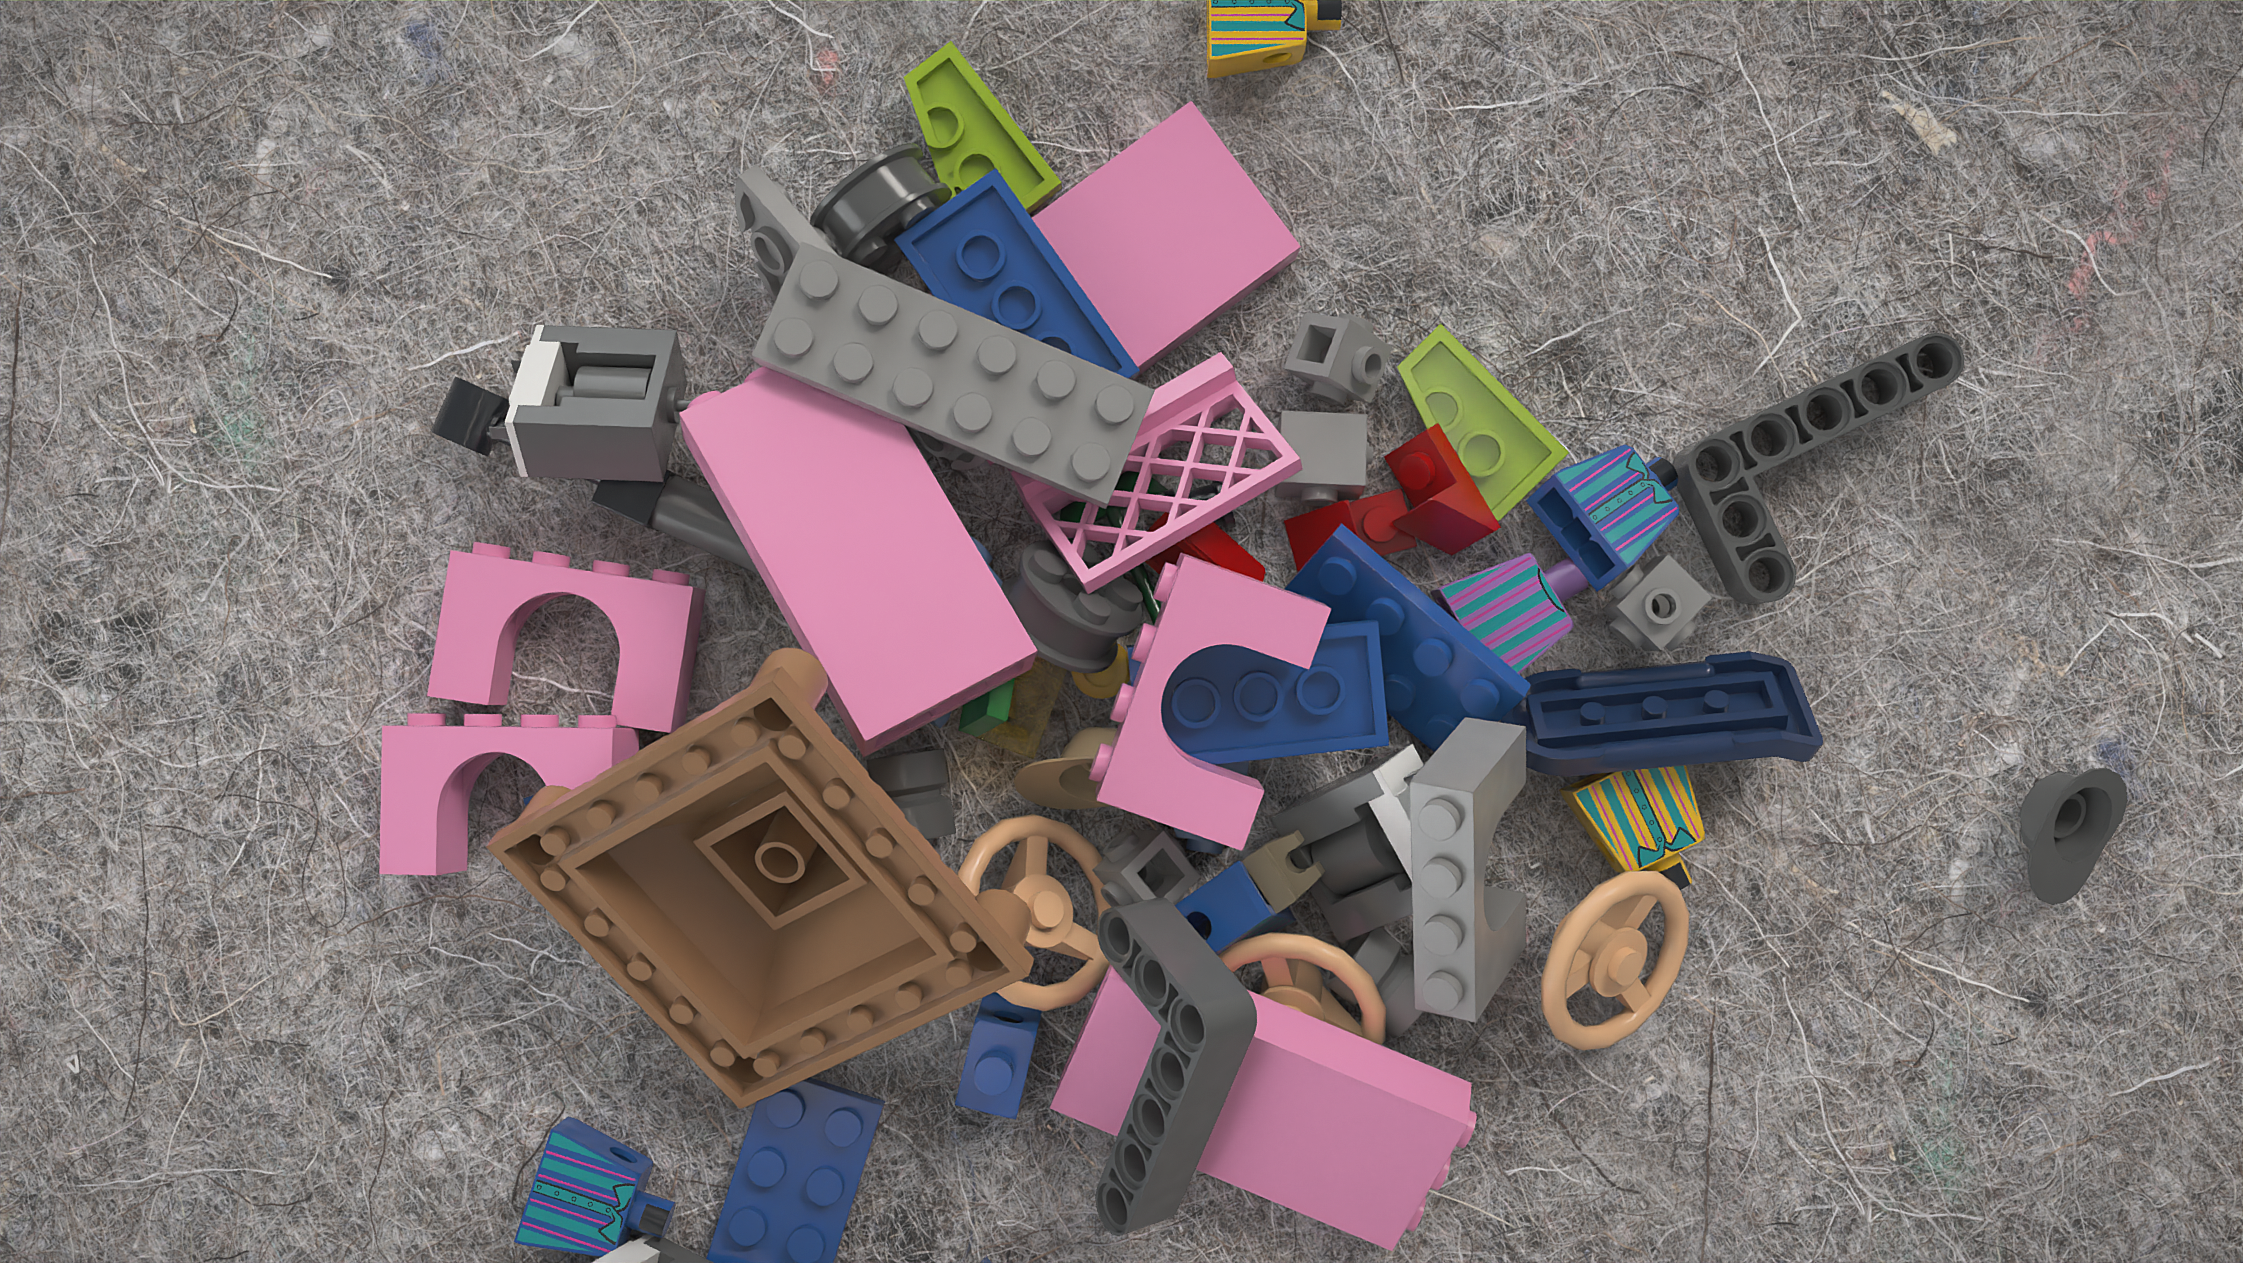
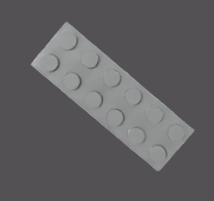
(952, 374)

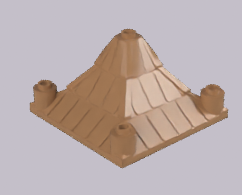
(763, 891)

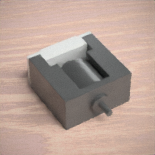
(596, 403)
(1363, 842)

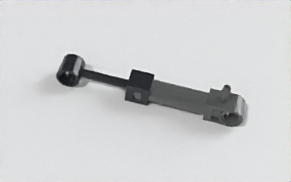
(669, 506)

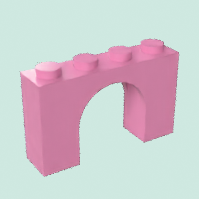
(494, 596)
(1143, 765)
(434, 766)

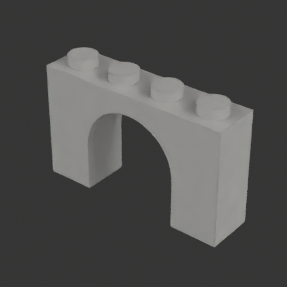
(1461, 928)

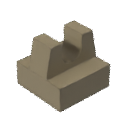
(1276, 875)

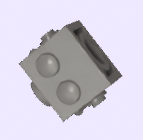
(1331, 454)

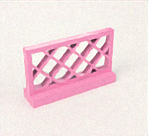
(1176, 413)

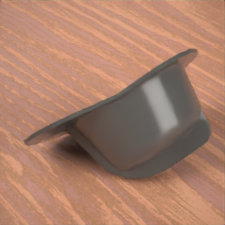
(2067, 827)

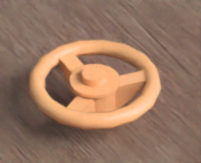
(1048, 901)
(1603, 947)
(1297, 982)

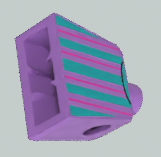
(1514, 606)

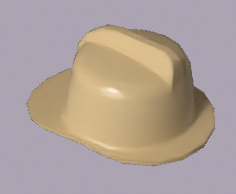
(1064, 780)

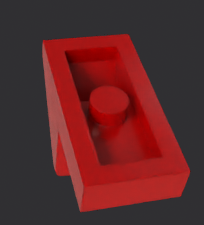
(1444, 497)
(1366, 518)

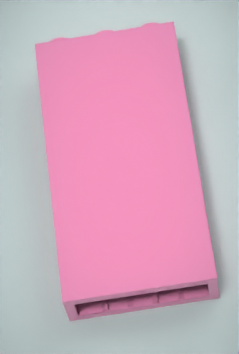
(1167, 236)
(857, 552)
(1308, 1120)

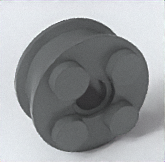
(878, 205)
(1062, 619)

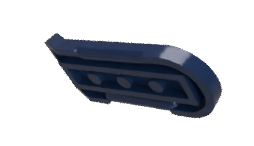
(1666, 715)

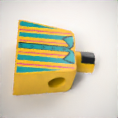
(1263, 33)
(1640, 818)

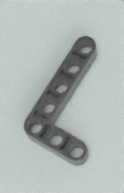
(1792, 435)
(1195, 1059)

